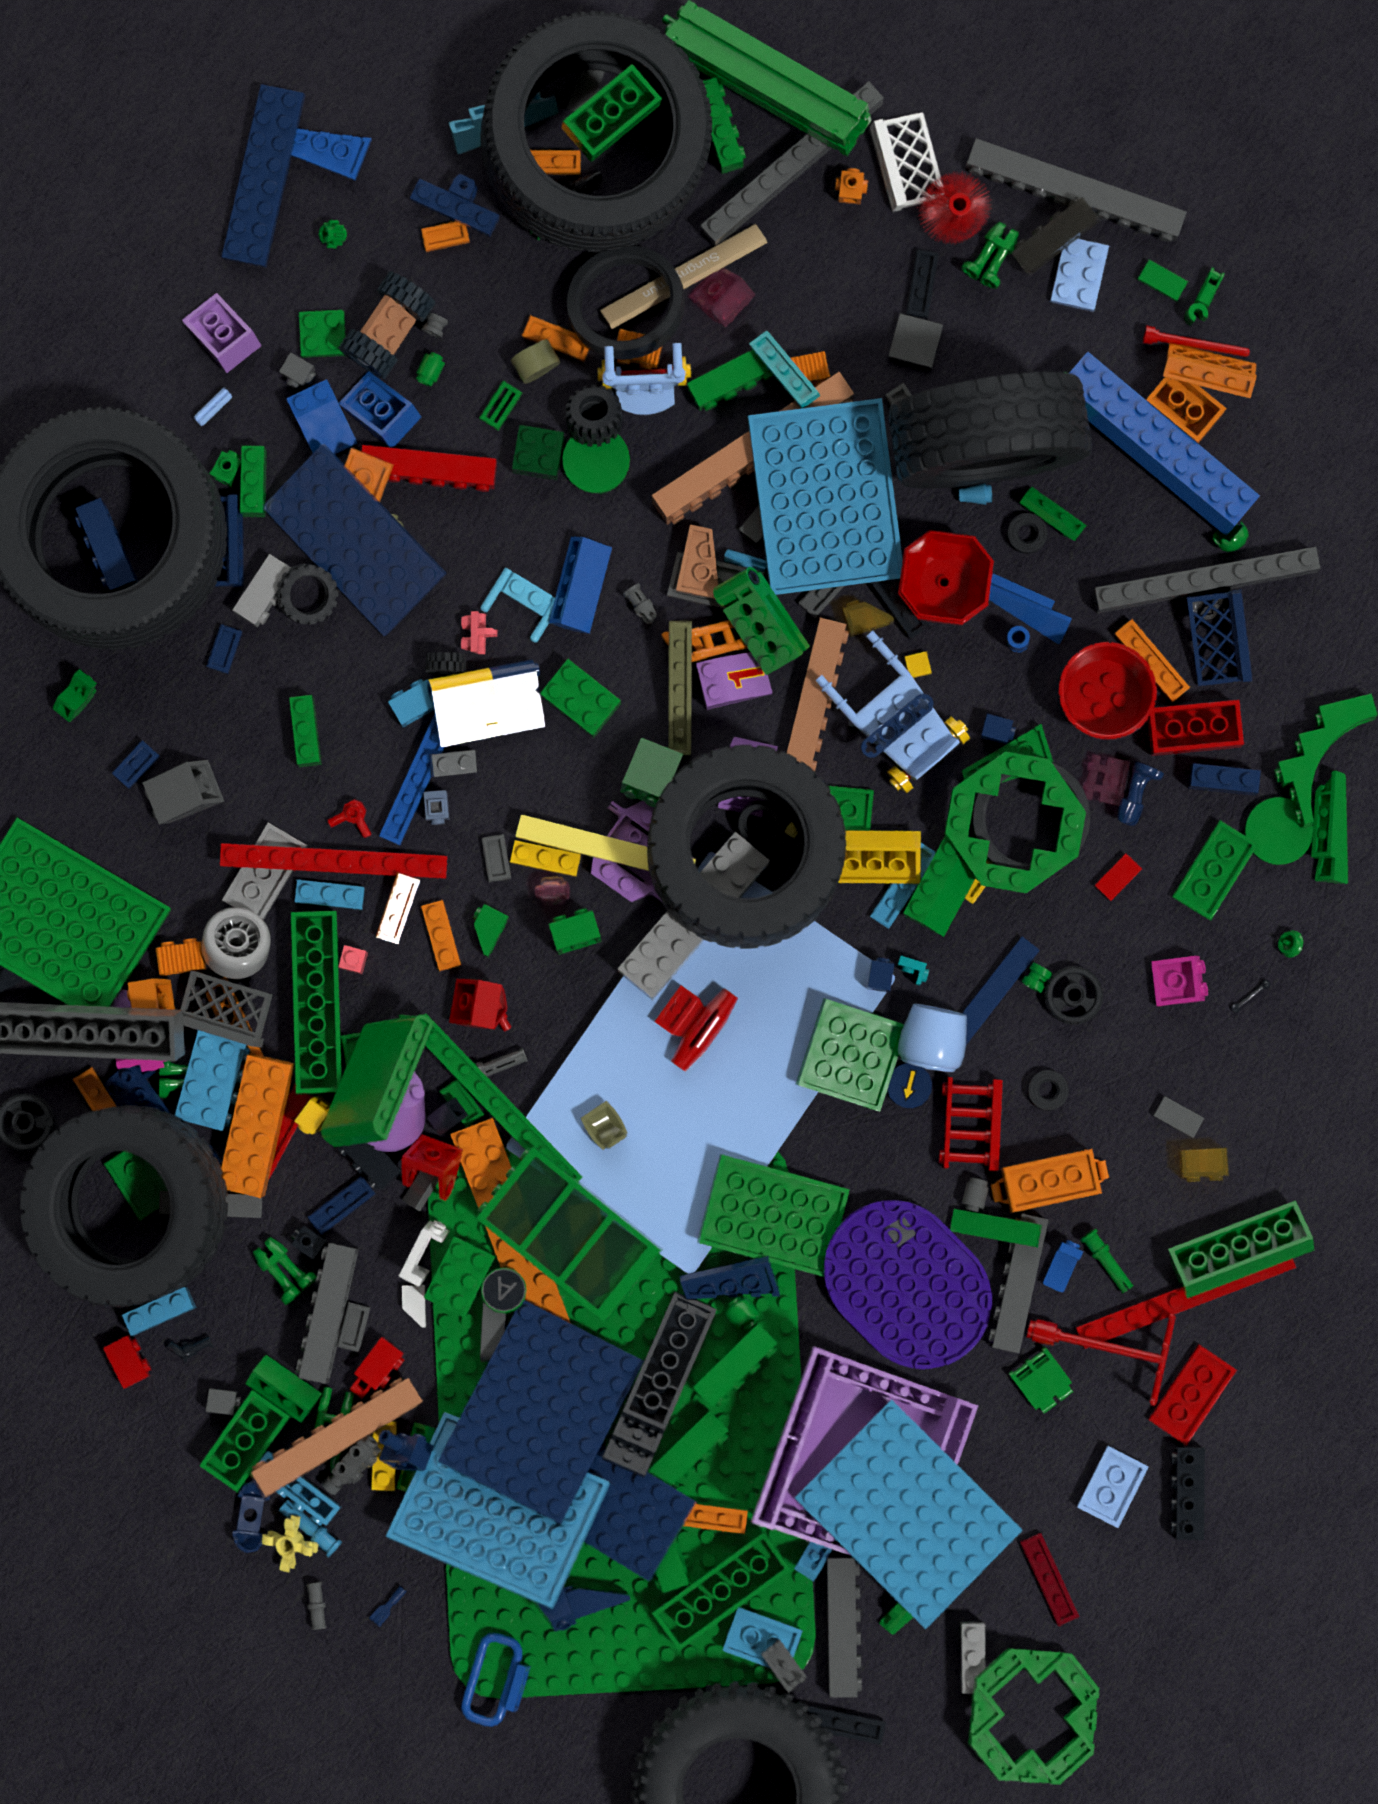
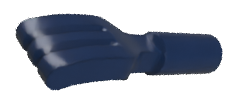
(384, 1611)

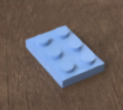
(1080, 275)
(1112, 1486)

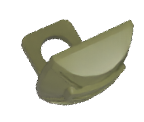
(604, 1126)

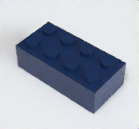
(107, 546)

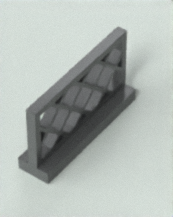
(225, 1029)

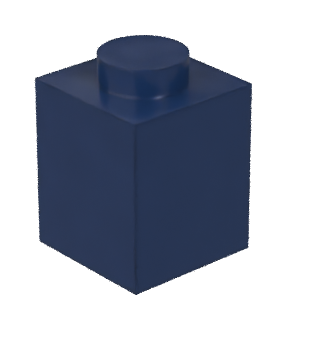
(997, 729)
(880, 975)

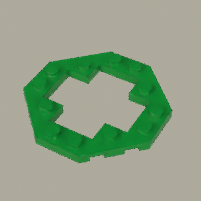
(1042, 862)
(1080, 1719)

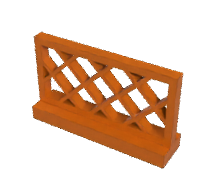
(1210, 370)

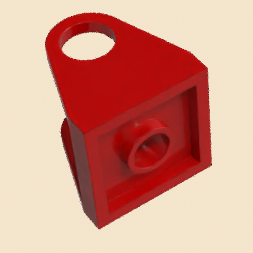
(442, 1165)

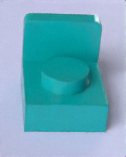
(910, 966)

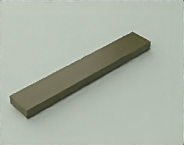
(680, 686)

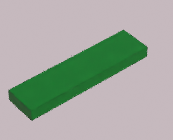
(995, 1228)

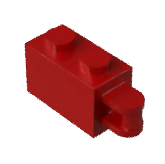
(377, 1367)

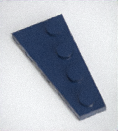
(741, 1278)

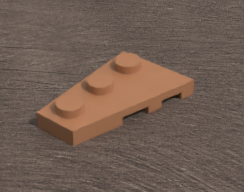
(698, 566)

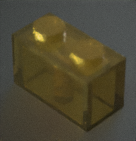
(1203, 1163)

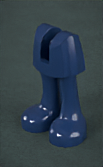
(1131, 807)

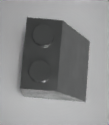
(183, 791)

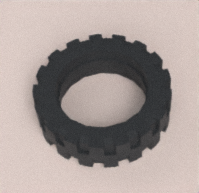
(329, 600)

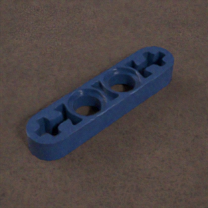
(896, 725)

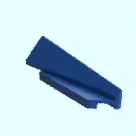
(1029, 608)

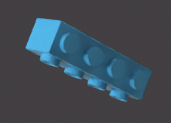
(308, 1497)

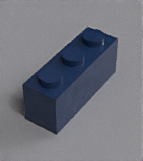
(1224, 779)

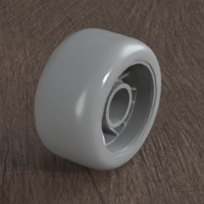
(240, 928)

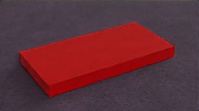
(1192, 1394)

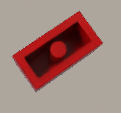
(127, 1361)

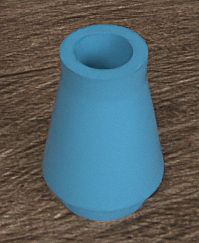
(976, 494)

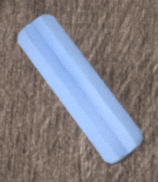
(213, 406)

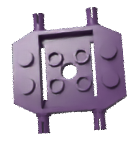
(613, 874)

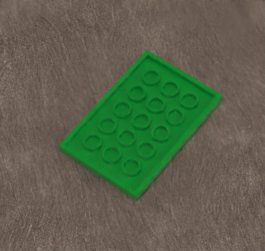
(771, 1214)

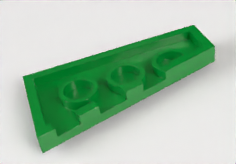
(1031, 744)

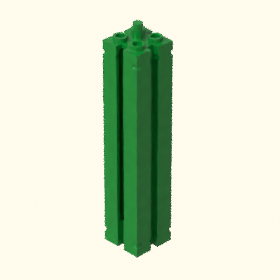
(769, 78)

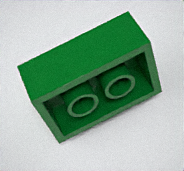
(580, 698)
(575, 931)
(459, 1277)

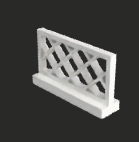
(888, 160)

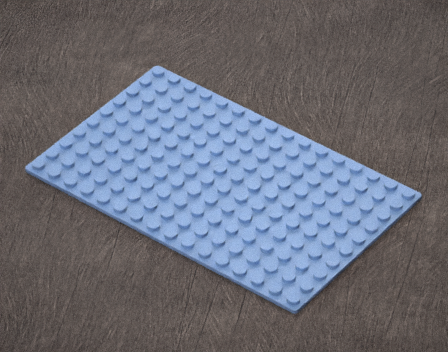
(728, 1103)

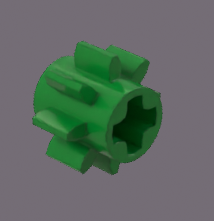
(332, 234)

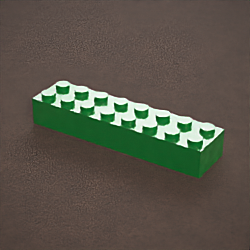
(316, 1002)

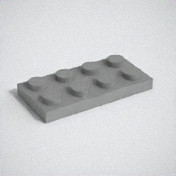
(259, 888)

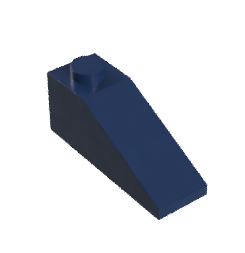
(588, 1601)

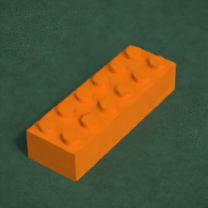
(256, 1124)

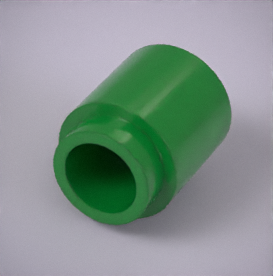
(430, 369)

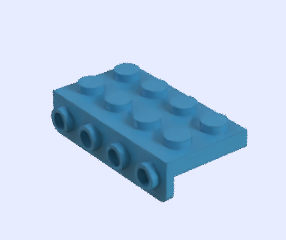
(211, 1081)

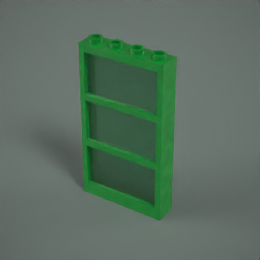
(568, 1233)

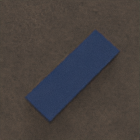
(341, 1205)

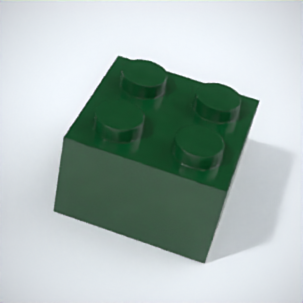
(538, 452)

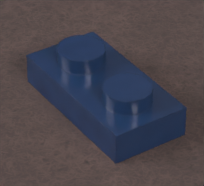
(135, 764)

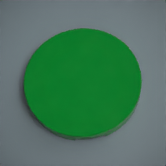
(595, 467)
(1277, 832)

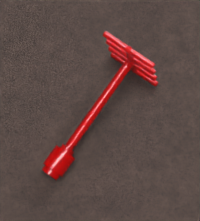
(1048, 1333)

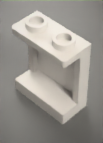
(412, 1271)

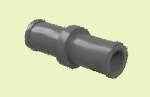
(316, 1606)

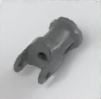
(642, 606)

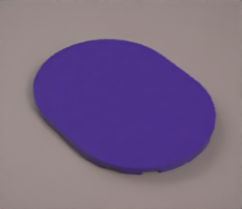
(909, 1301)

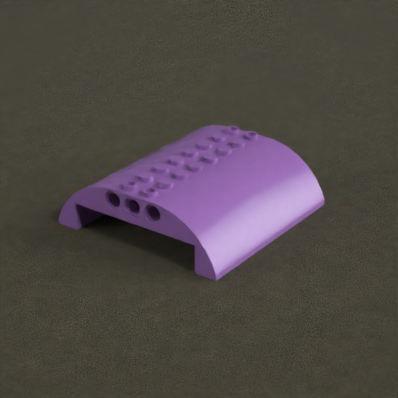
(827, 1413)

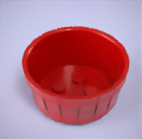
(1107, 690)

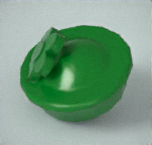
(1290, 943)

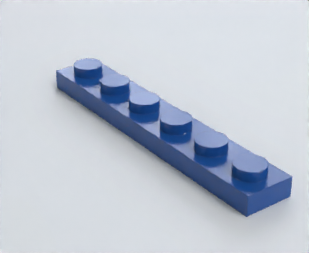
(412, 788)

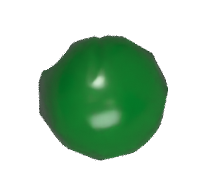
(1233, 540)

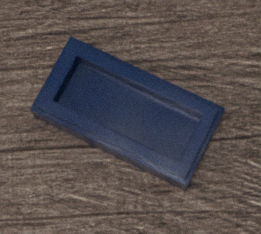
(224, 649)

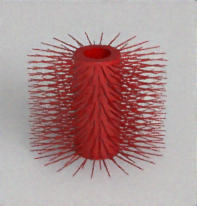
(954, 208)

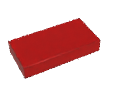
(1118, 877)

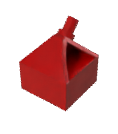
(479, 1005)

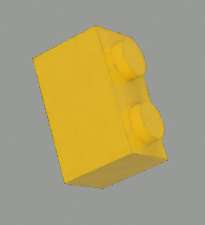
(313, 1115)

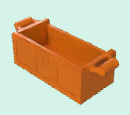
(1050, 1181)

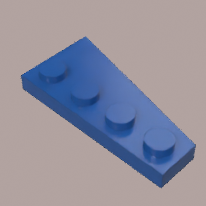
(331, 151)

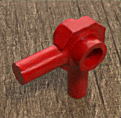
(355, 813)

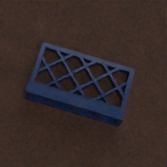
(234, 541)
(1239, 635)

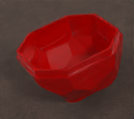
(948, 557)

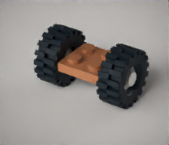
(388, 325)

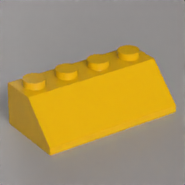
(882, 857)

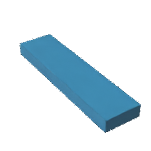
(899, 893)

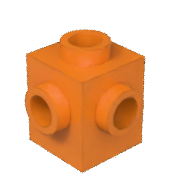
(849, 193)

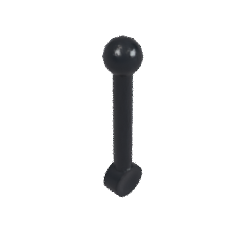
(1236, 1007)

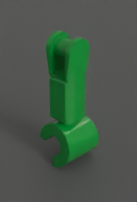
(1204, 298)

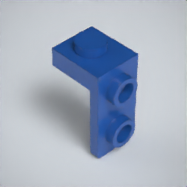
(1062, 1266)

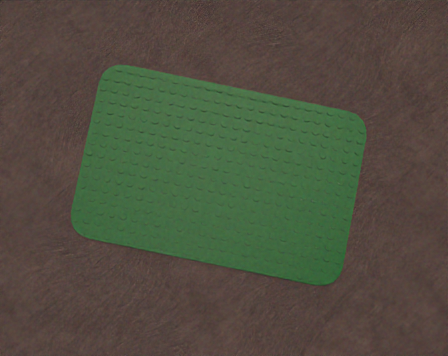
(625, 1644)

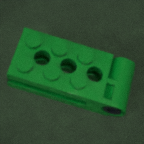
(760, 619)

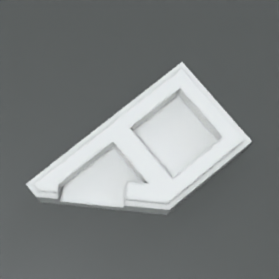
(414, 1303)

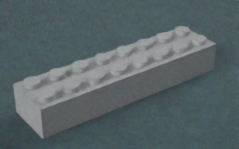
(668, 942)

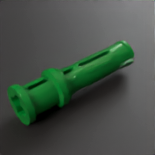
(1101, 1252)

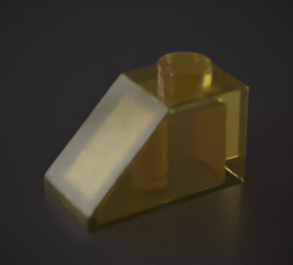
(864, 618)

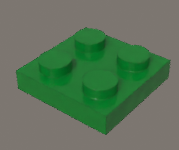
(321, 333)

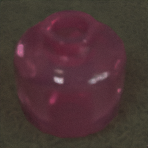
(552, 891)

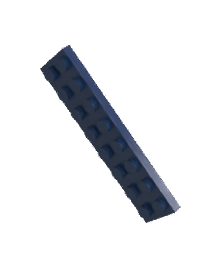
(263, 175)

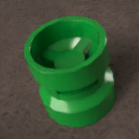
(1036, 977)

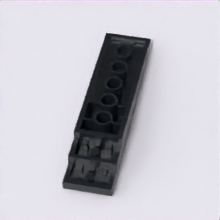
(659, 1384)

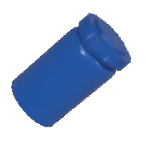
(1018, 639)

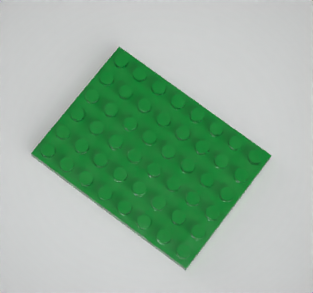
(70, 920)

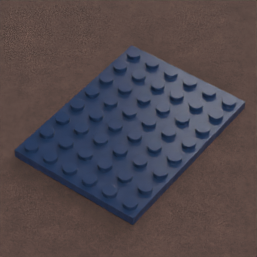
(540, 1412)

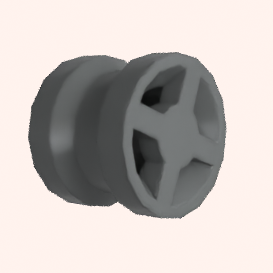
(434, 325)

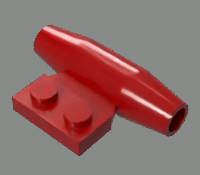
(695, 1023)

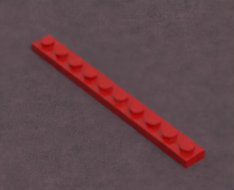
(333, 861)
(1167, 1304)

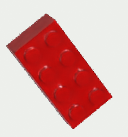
(1195, 728)

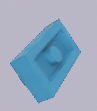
(812, 1560)

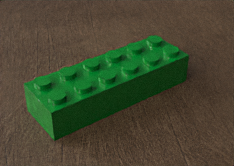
(1241, 1249)
(721, 1590)

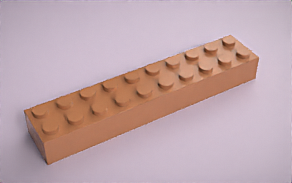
(730, 462)

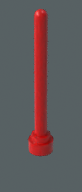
(1153, 335)

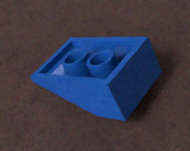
(380, 409)
(322, 418)

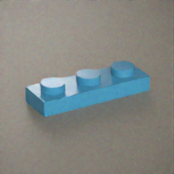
(329, 894)

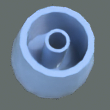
(933, 1038)

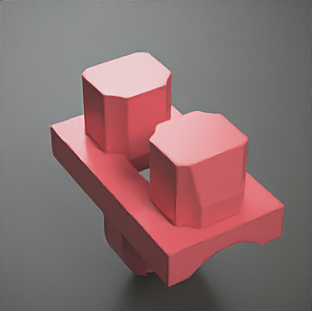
(479, 632)

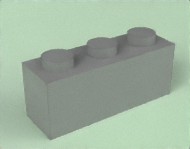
(261, 592)
(972, 1653)

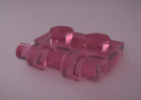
(1113, 782)

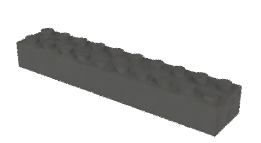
(91, 1031)

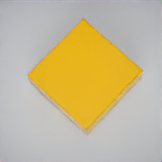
(918, 664)

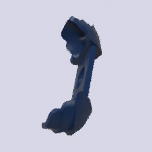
(247, 1533)

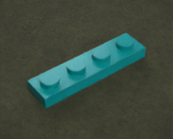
(784, 369)

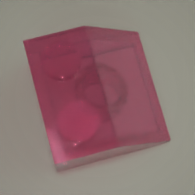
(722, 296)

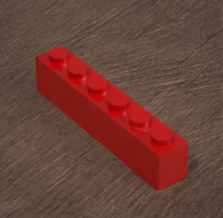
(437, 468)

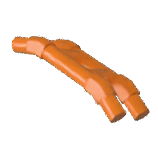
(710, 649)

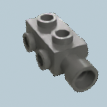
(353, 1465)

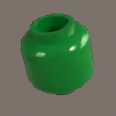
(741, 1314)

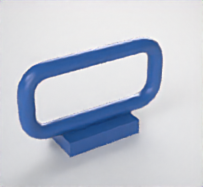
(513, 1685)

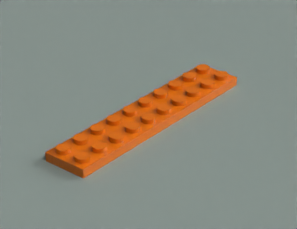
(485, 1167)

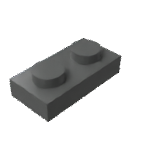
(453, 763)

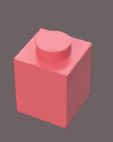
(353, 959)

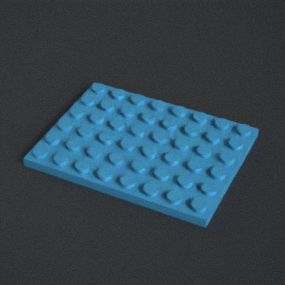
(826, 496)
(908, 1514)
(490, 1533)

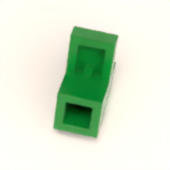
(76, 696)

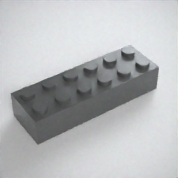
(328, 1313)

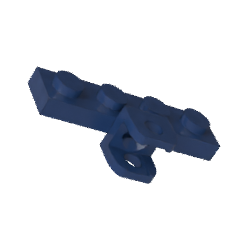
(456, 203)

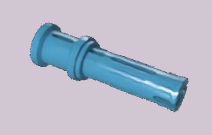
(316, 1533)

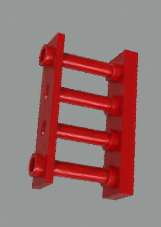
(992, 1114)

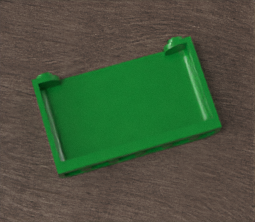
(376, 1080)

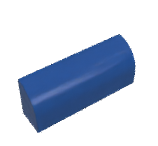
(580, 584)

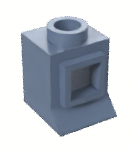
(436, 807)

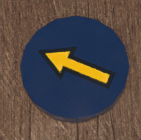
(909, 1086)

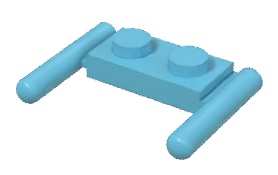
(525, 594)

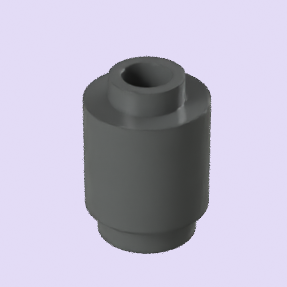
(975, 1194)

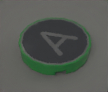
(503, 1290)

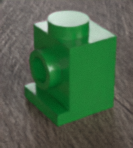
(227, 476)

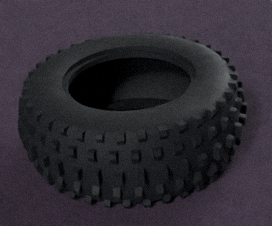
(745, 1715)

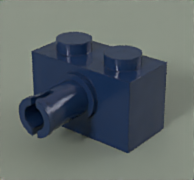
(405, 1451)

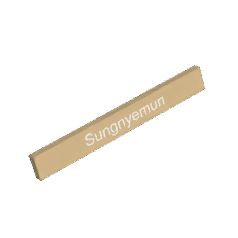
(689, 274)

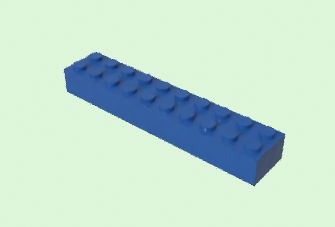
(1162, 447)

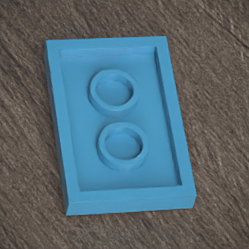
(754, 1633)

